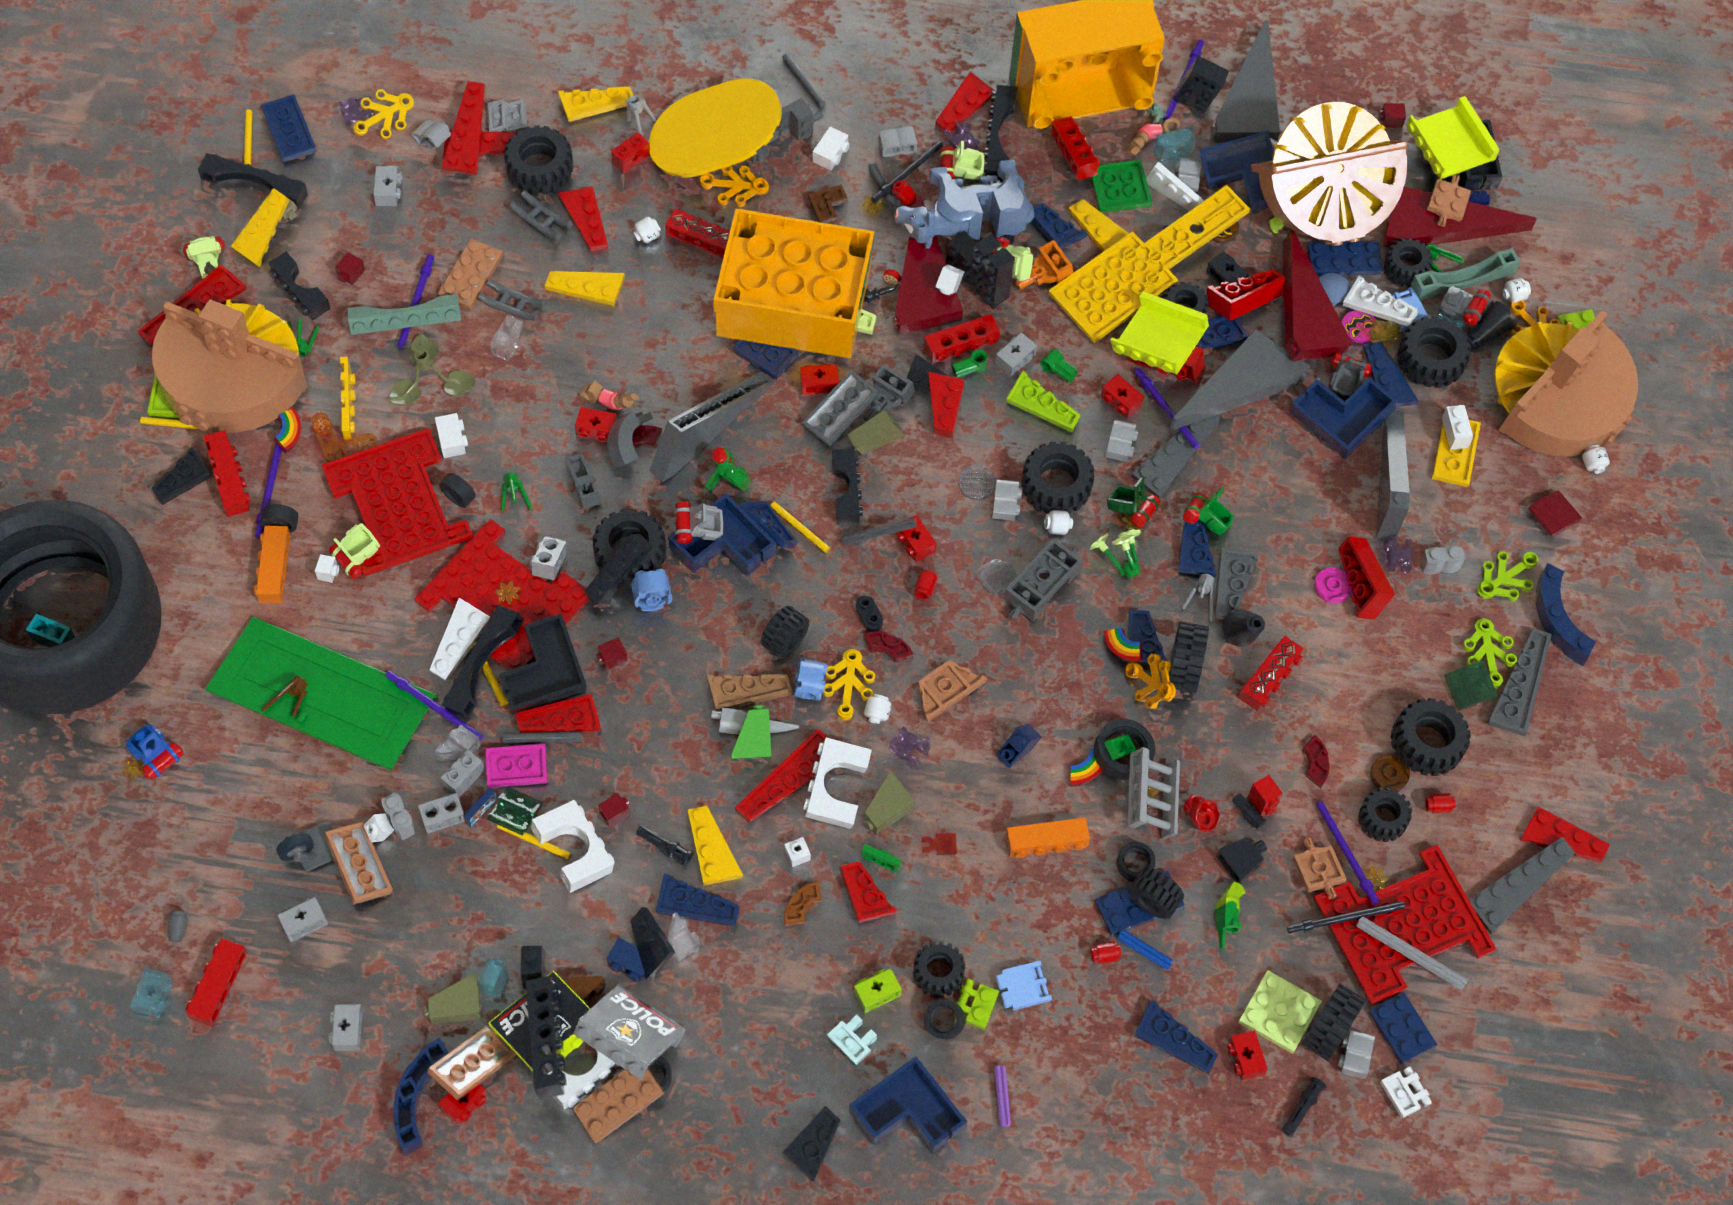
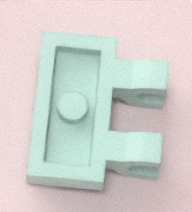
(849, 1043)

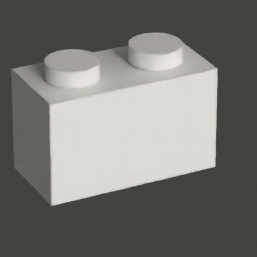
(830, 148)
(1457, 427)
(450, 435)

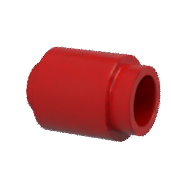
(904, 193)
(925, 584)
(1440, 803)
(1105, 952)

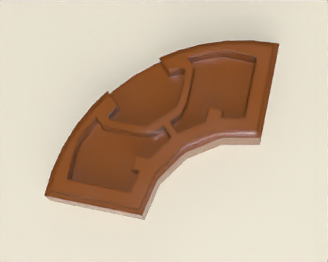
(800, 903)

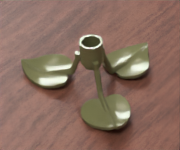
(421, 353)

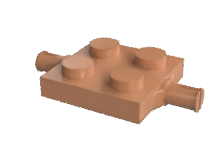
(1448, 200)
(1319, 868)

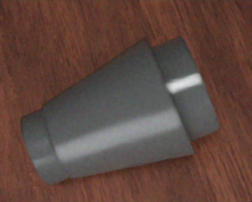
(177, 924)

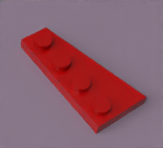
(967, 100)
(490, 142)
(585, 213)
(567, 715)
(1548, 828)

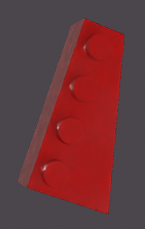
(1246, 294)
(1191, 370)
(227, 474)
(1366, 577)

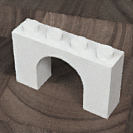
(820, 804)
(571, 820)
(585, 1083)

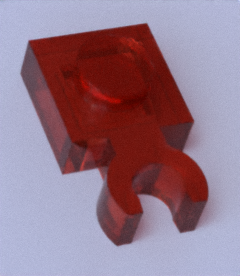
(943, 844)

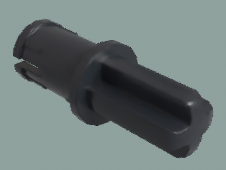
(1249, 811)

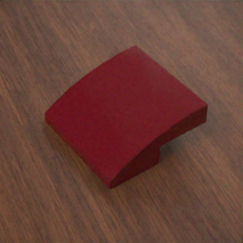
(1554, 513)

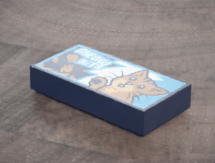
(480, 807)

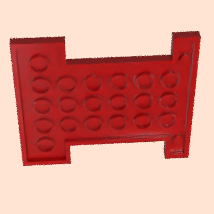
(396, 499)
(477, 574)
(1433, 921)

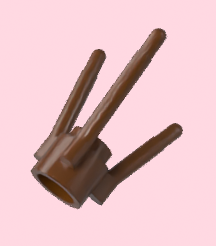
(294, 688)

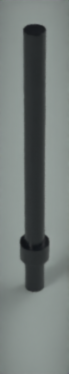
(886, 189)
(1308, 925)

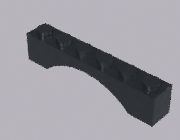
(1003, 107)
(221, 170)
(501, 627)

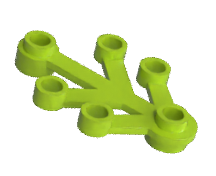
(1505, 578)
(1490, 649)

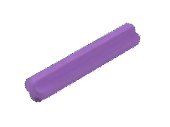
(1002, 1096)

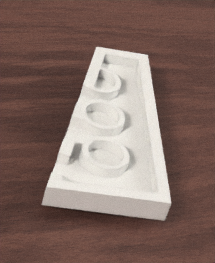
(1172, 187)
(1373, 301)
(460, 635)

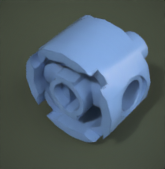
(651, 590)
(809, 679)

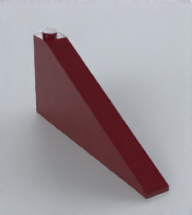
(1414, 221)
(919, 300)
(1309, 317)

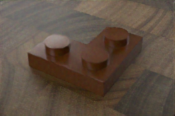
(824, 200)

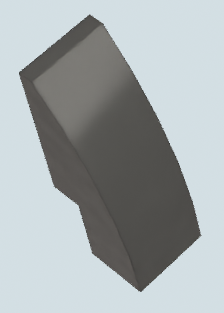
(583, 480)

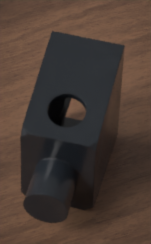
(1242, 858)
(532, 963)

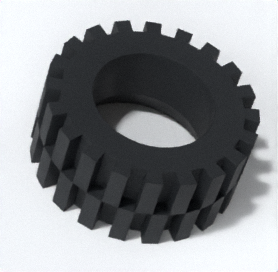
(1188, 656)
(1333, 1022)

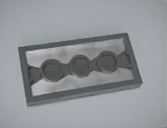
(840, 408)

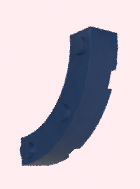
(1555, 619)
(409, 1092)

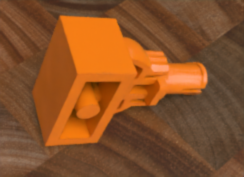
(1048, 266)

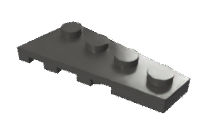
(1233, 579)

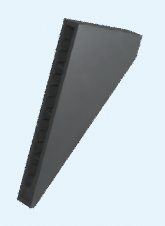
(1252, 98)
(1250, 374)
(698, 426)
(1394, 479)

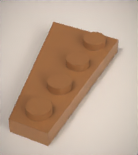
(744, 690)

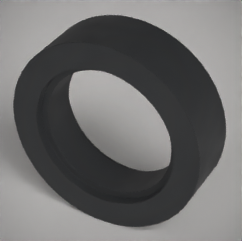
(1121, 726)

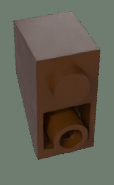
(587, 986)

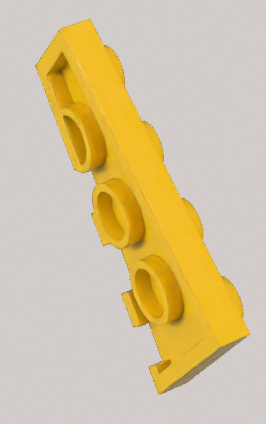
(593, 102)
(1097, 226)
(257, 233)
(592, 286)
(347, 397)
(711, 848)

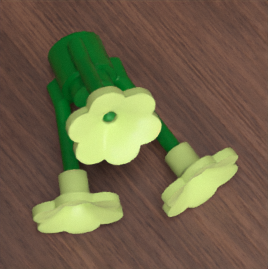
(1124, 539)

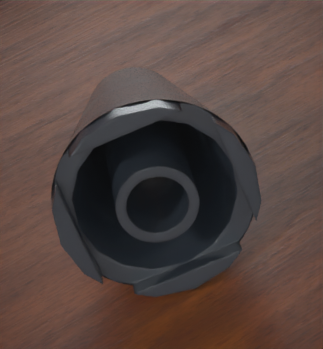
(1492, 325)
(1242, 627)

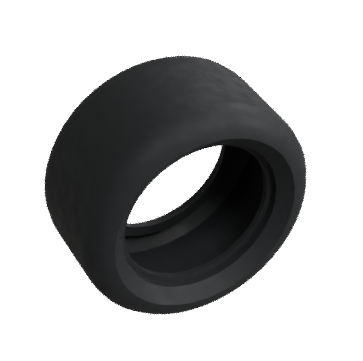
(120, 639)

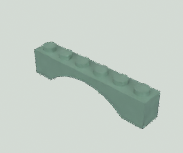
(1438, 283)
(370, 319)

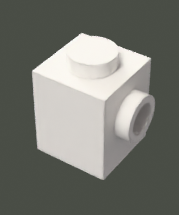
(949, 279)

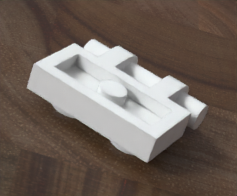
(1402, 1096)

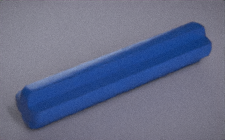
(1145, 949)

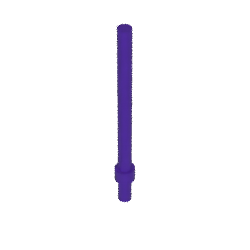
(1193, 55)
(425, 273)
(1147, 384)
(269, 487)
(403, 684)
(1365, 884)

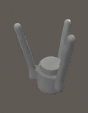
(635, 105)
(1204, 586)

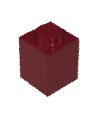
(1392, 115)
(349, 268)
(611, 653)
(614, 809)

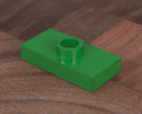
(1120, 746)
(881, 857)

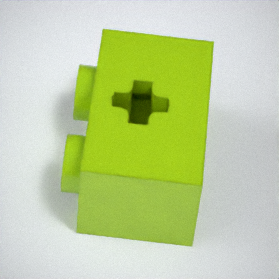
(871, 999)

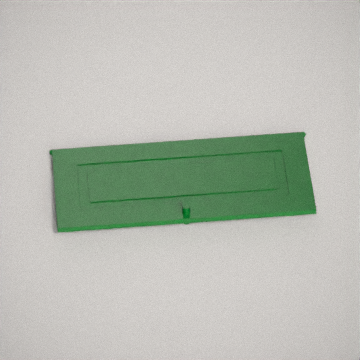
(344, 700)

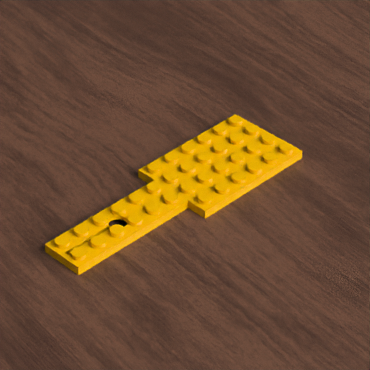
(1110, 285)

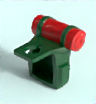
(1134, 503)

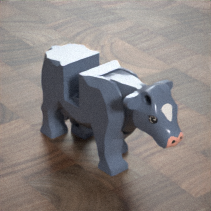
(965, 207)

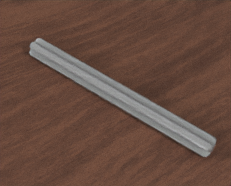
(1412, 953)

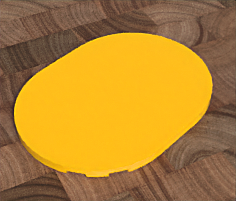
(715, 127)

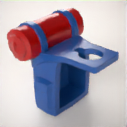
(153, 751)

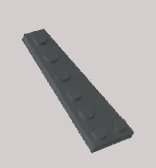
(1170, 459)
(1519, 695)
(1508, 893)

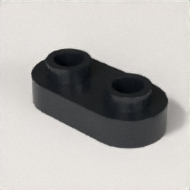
(869, 612)

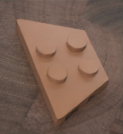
(946, 687)

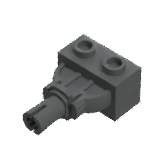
(892, 391)

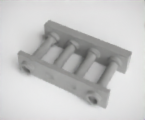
(1138, 795)

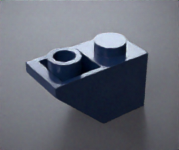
(1018, 745)
(625, 958)

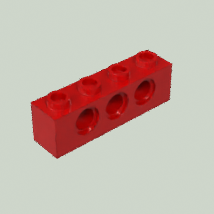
(1075, 148)
(968, 331)

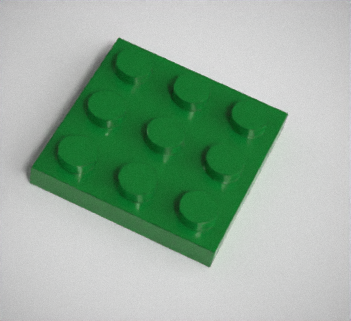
(1121, 187)

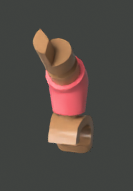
(1149, 132)
(608, 398)

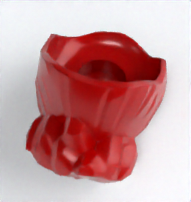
(1202, 812)

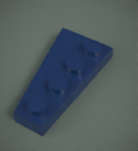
(1222, 332)
(1387, 374)
(695, 903)
(1168, 1035)

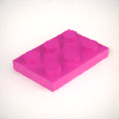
(516, 765)

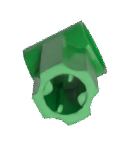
(1055, 363)
(969, 365)

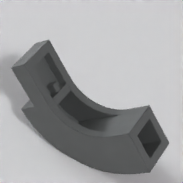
(620, 438)

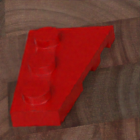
(865, 897)

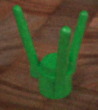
(1436, 252)
(303, 347)
(511, 484)

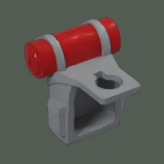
(697, 521)

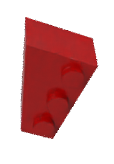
(945, 401)

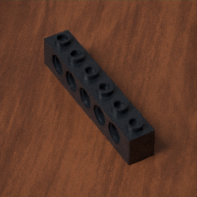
(545, 1084)

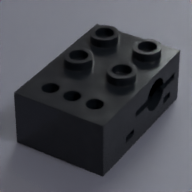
(1201, 84)

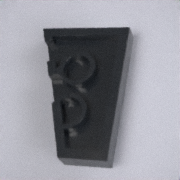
(919, 374)
(183, 477)
(651, 943)
(812, 1143)

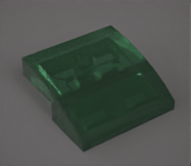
(1470, 685)
(514, 810)

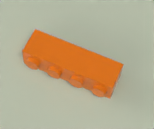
(273, 564)
(1047, 837)

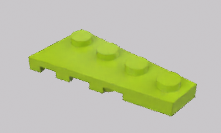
(1035, 400)

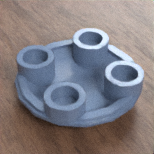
(1335, 286)

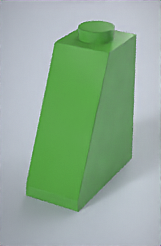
(754, 735)

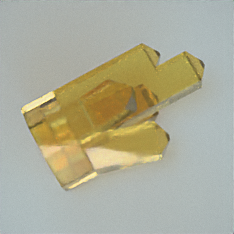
(1384, 331)

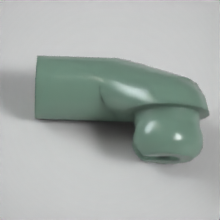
(1157, 113)

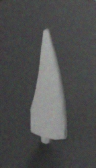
(733, 720)

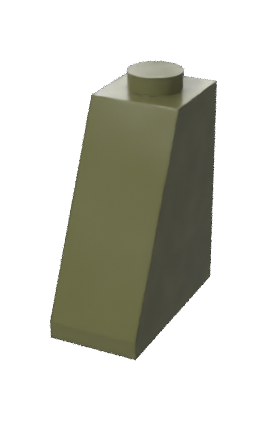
(875, 433)
(888, 805)
(456, 1002)

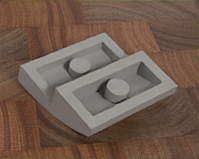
(507, 116)

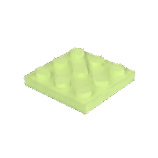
(1280, 1011)

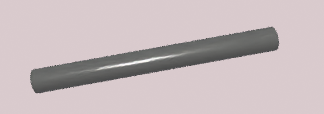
(803, 79)

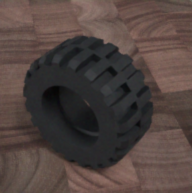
(538, 141)
(1440, 333)
(1057, 457)
(623, 525)
(1442, 719)

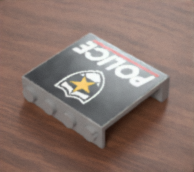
(628, 1031)

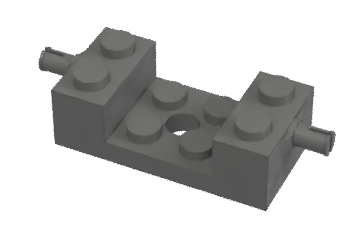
(795, 118)
(1029, 592)

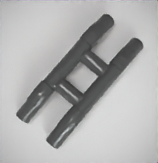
(537, 207)
(506, 294)

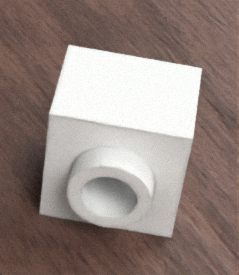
(326, 568)
(378, 827)
(797, 858)

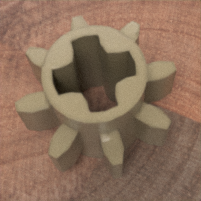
(289, 213)

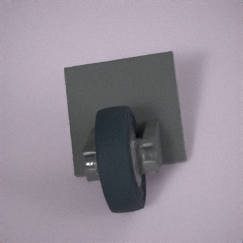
(307, 847)

